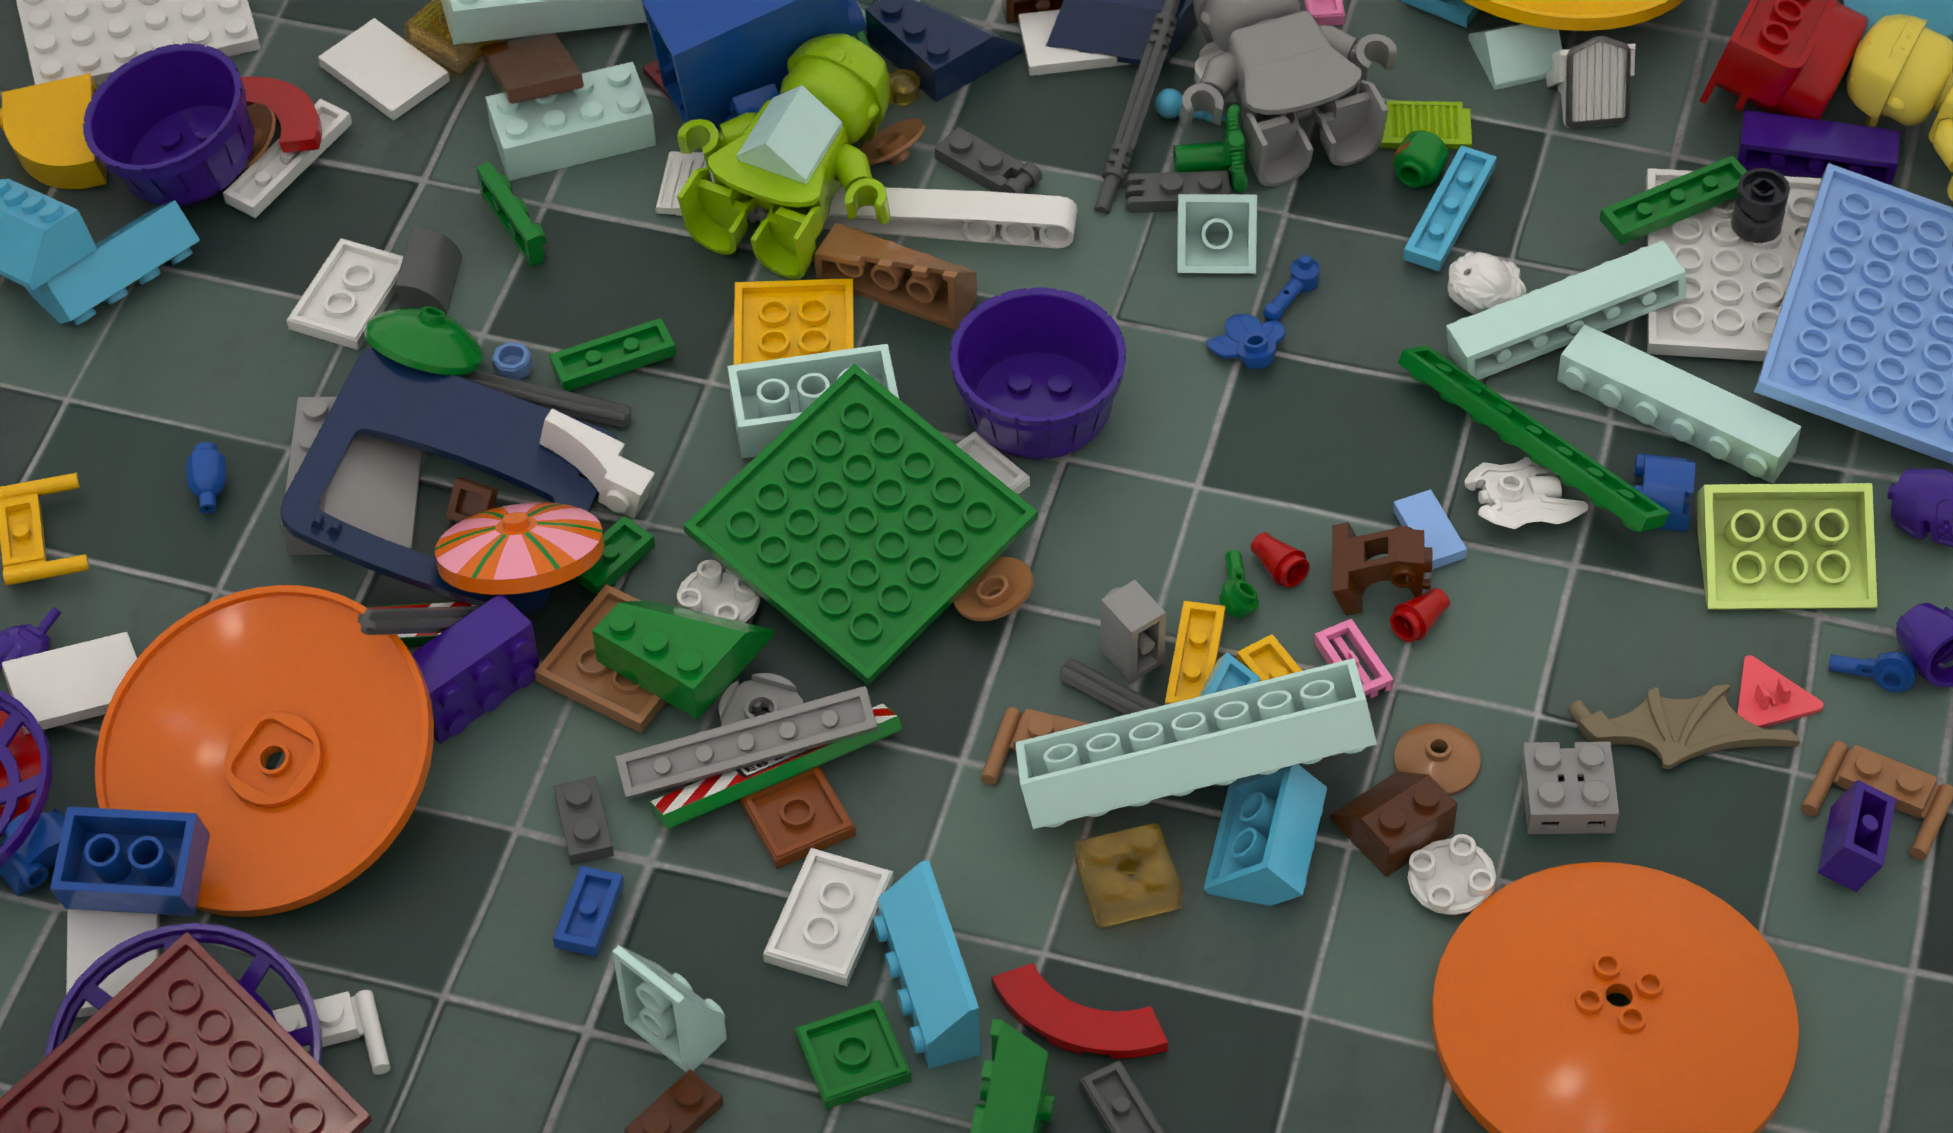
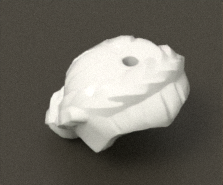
(1483, 281)

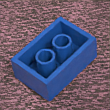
(130, 861)

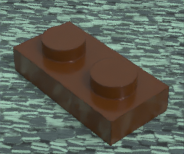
(679, 1108)

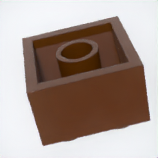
(1397, 819)

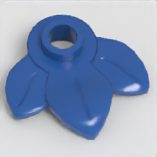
(1248, 340)

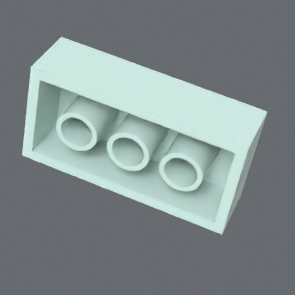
(573, 126)
(776, 391)

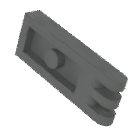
(1160, 190)

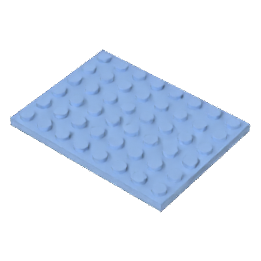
(1870, 315)

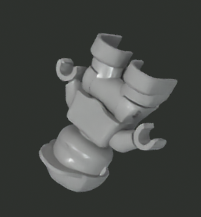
(1287, 72)

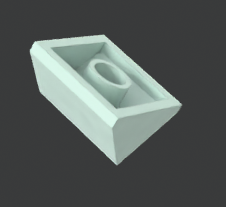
(1515, 53)
(791, 135)
(1216, 233)

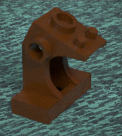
(1353, 572)

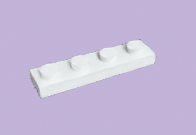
(277, 170)

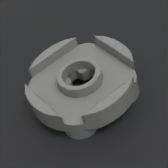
(762, 691)

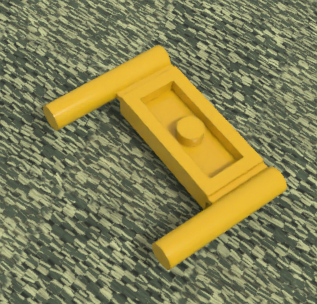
(23, 531)

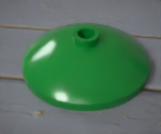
(424, 341)

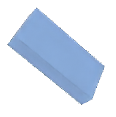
(1425, 513)

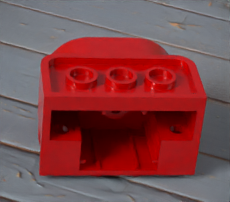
(1788, 55)

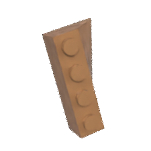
(897, 275)

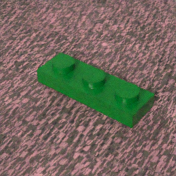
(512, 213)
(612, 355)

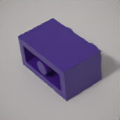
(1857, 835)

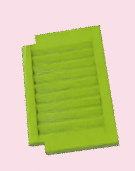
(1442, 118)

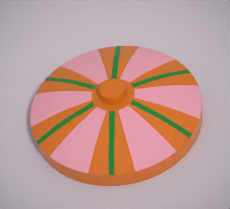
(519, 548)

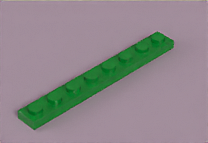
(1542, 444)

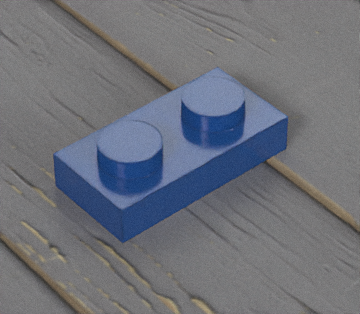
(588, 911)

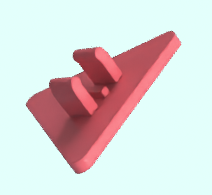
(1771, 698)

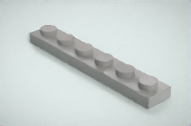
(746, 743)

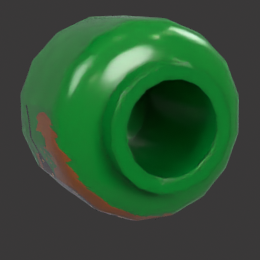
(1420, 159)

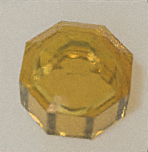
(904, 86)

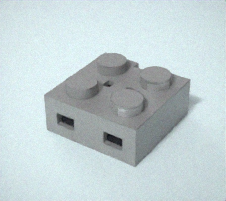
(1569, 788)

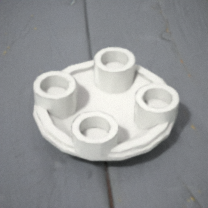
(718, 593)
(1451, 875)

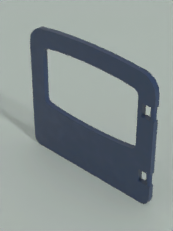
(439, 417)

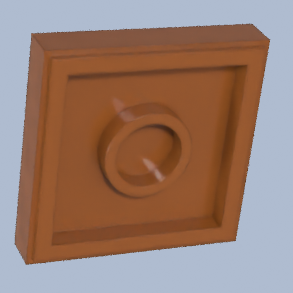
(798, 816)

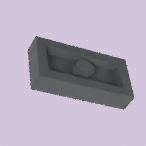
(583, 820)

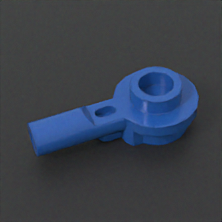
(1890, 670)

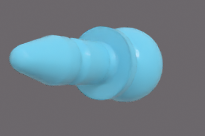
(1169, 103)

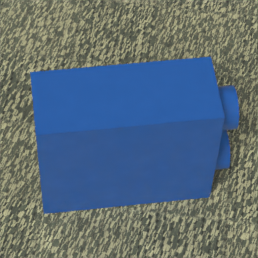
(735, 46)

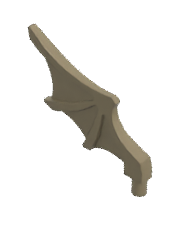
(1679, 727)

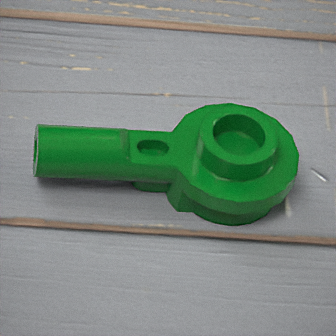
(1236, 593)

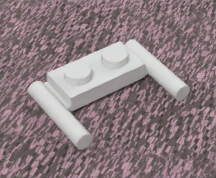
(343, 1020)

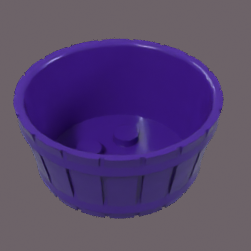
(172, 124)
(1038, 370)

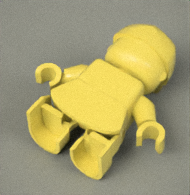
(1906, 75)

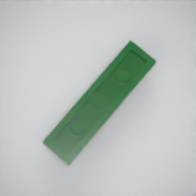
(1673, 200)

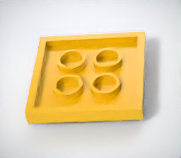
(792, 318)

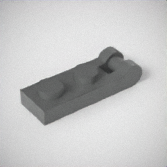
(986, 163)

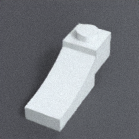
(599, 457)

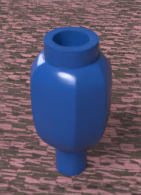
(206, 475)

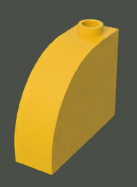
(47, 132)

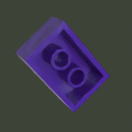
(477, 664)

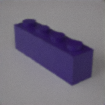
(1807, 145)

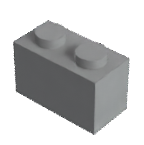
(1132, 630)

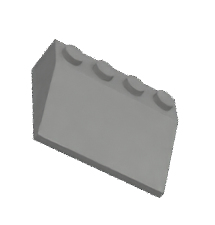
(371, 488)

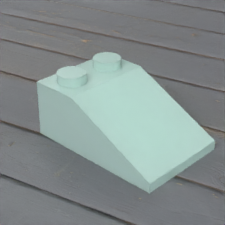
(667, 1010)

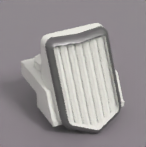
(1594, 82)

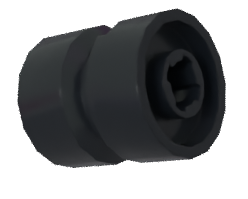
(1760, 205)

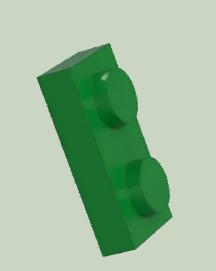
(623, 547)

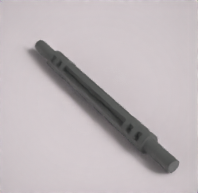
(1137, 104)

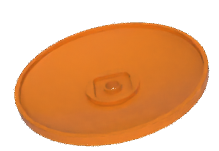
(257, 680)
(1545, 1052)

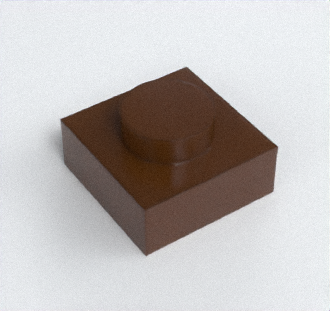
(470, 499)

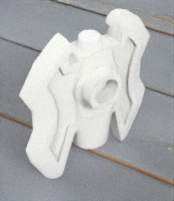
(1521, 494)

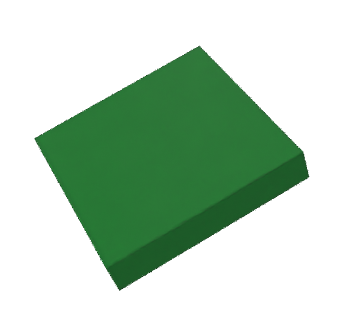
(852, 1054)

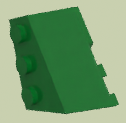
(677, 651)
(1013, 1085)

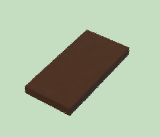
(532, 67)

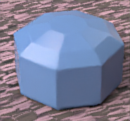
(512, 360)

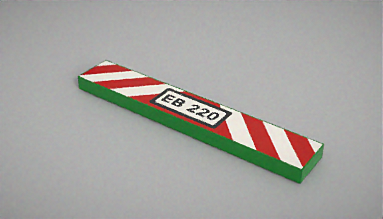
(726, 788)

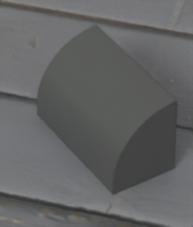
(428, 270)

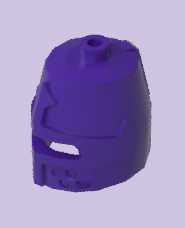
(1924, 504)
(1928, 640)

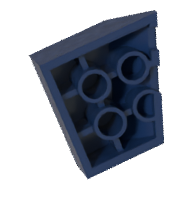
(1117, 27)
(935, 44)

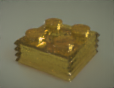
(431, 36)
(1119, 897)

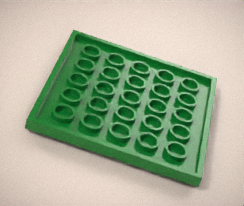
(861, 523)

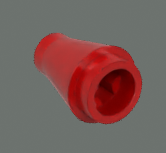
(1283, 562)
(1417, 616)

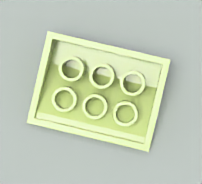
(1787, 546)

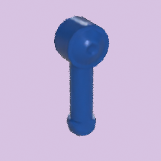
(1303, 278)

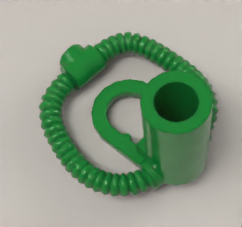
(1218, 155)

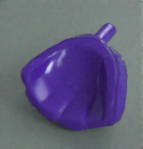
(26, 639)

